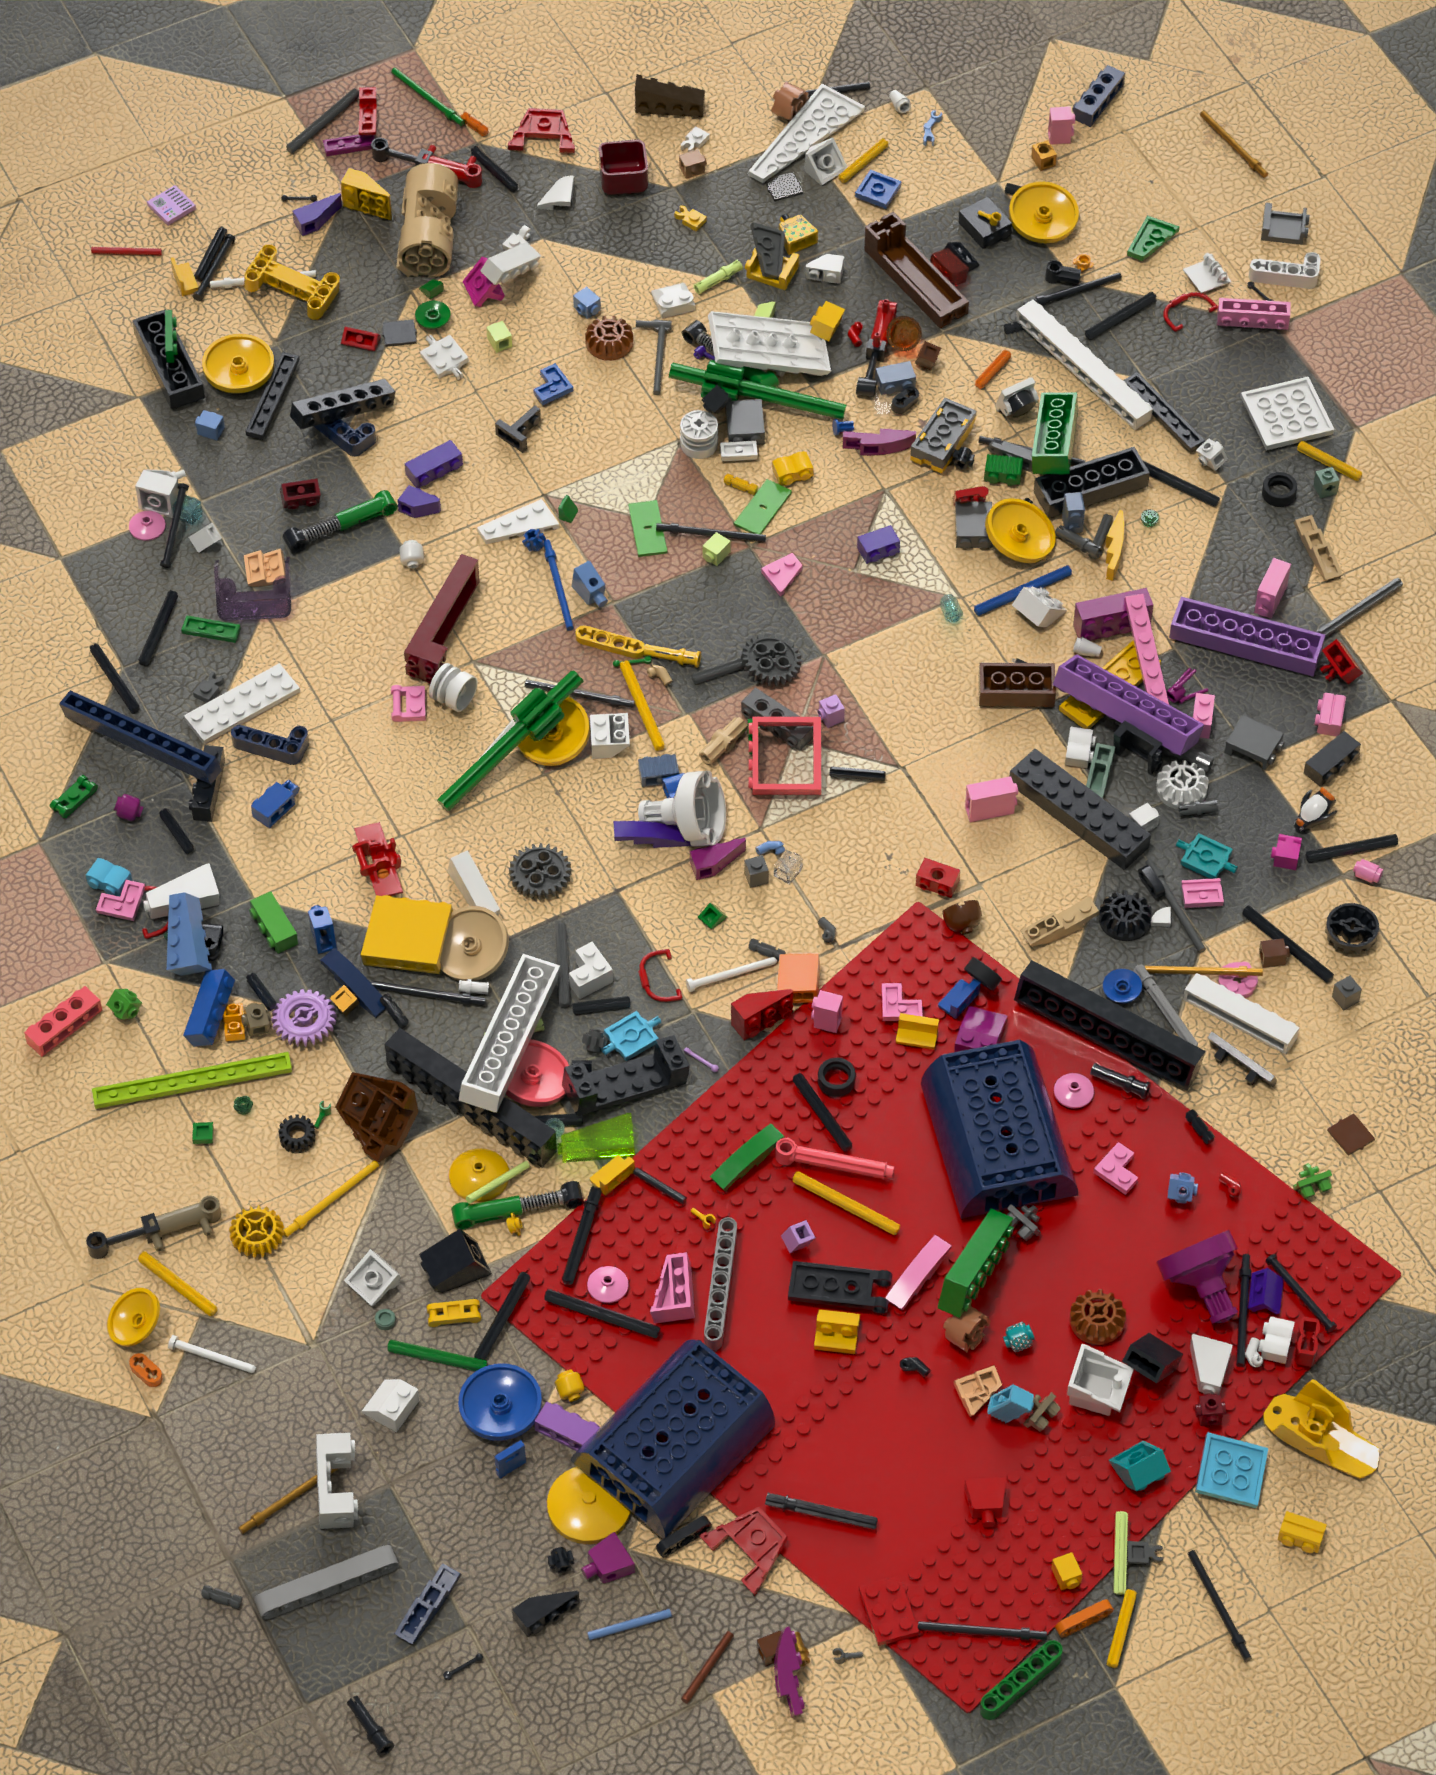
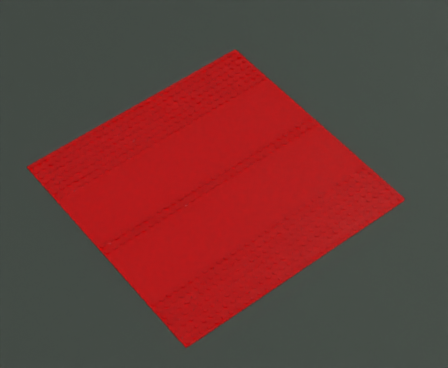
(901, 1443)

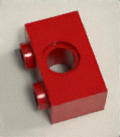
(932, 870)

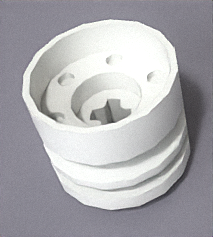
(699, 434)
(453, 687)

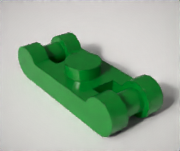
(74, 796)

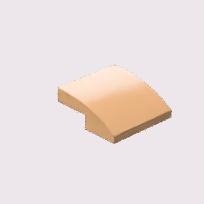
(264, 568)

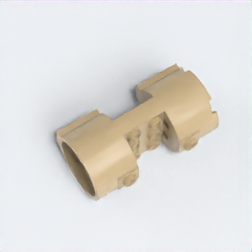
(426, 233)

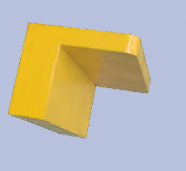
(184, 278)
(917, 1031)
(613, 1173)

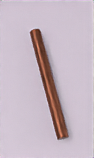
(707, 1667)

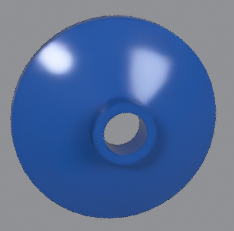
(1122, 979)

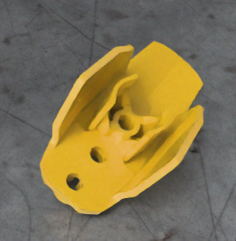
(1322, 1430)

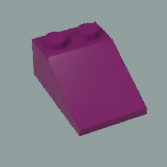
(979, 1029)

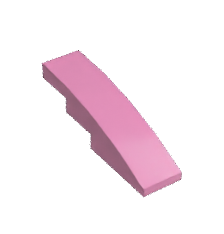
(918, 1272)

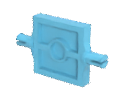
(631, 1035)

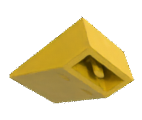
(365, 195)

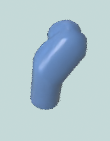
(770, 845)

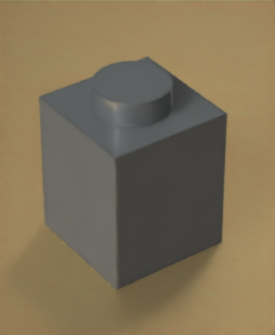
(756, 871)
(1346, 992)

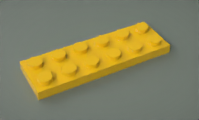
(1123, 665)

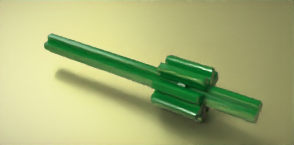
(732, 381)
(533, 717)

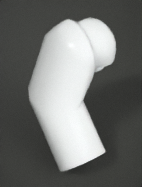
(1251, 1353)

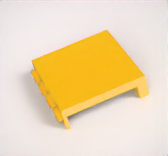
(406, 934)

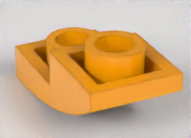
(232, 1022)

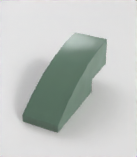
(1100, 768)

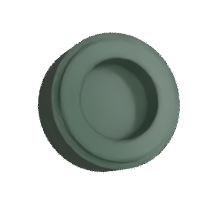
(385, 1319)

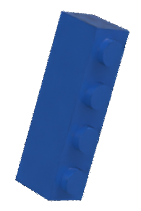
(209, 1007)

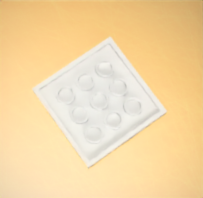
(1287, 413)

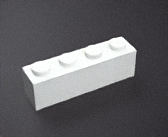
(511, 263)

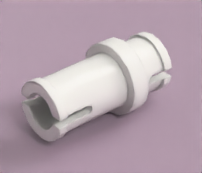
(473, 987)

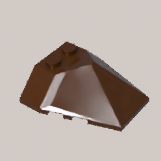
(377, 1113)

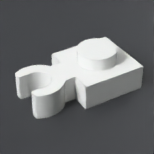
(695, 138)

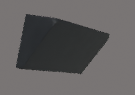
(963, 254)

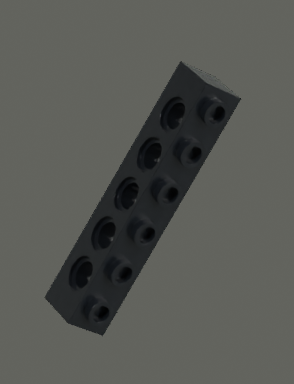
(342, 403)

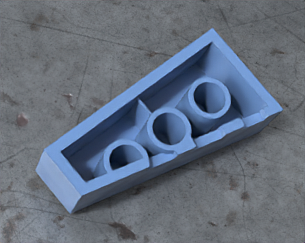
(186, 937)

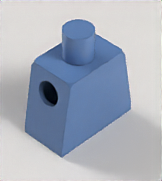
(589, 584)

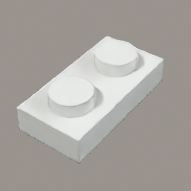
(738, 451)

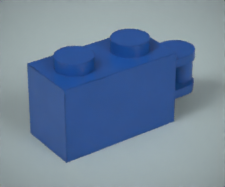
(274, 803)

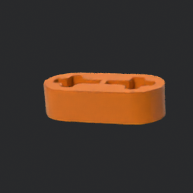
(142, 1373)

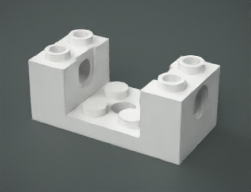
(334, 1452)

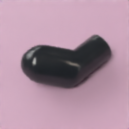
(914, 1364)

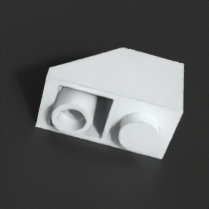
(826, 268)

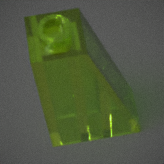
(599, 1141)

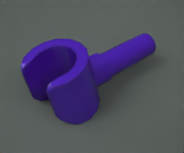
(701, 351)

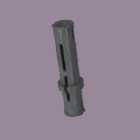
(1085, 544)

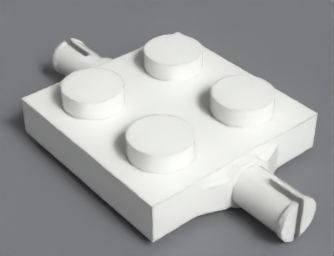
(444, 356)

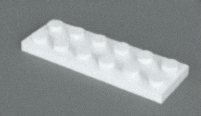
(242, 703)

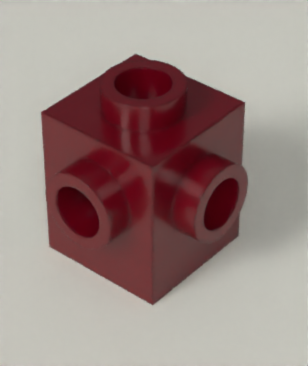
(1210, 1409)

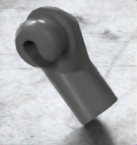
(829, 930)

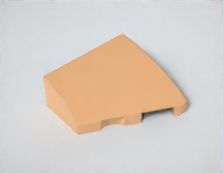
(977, 1388)

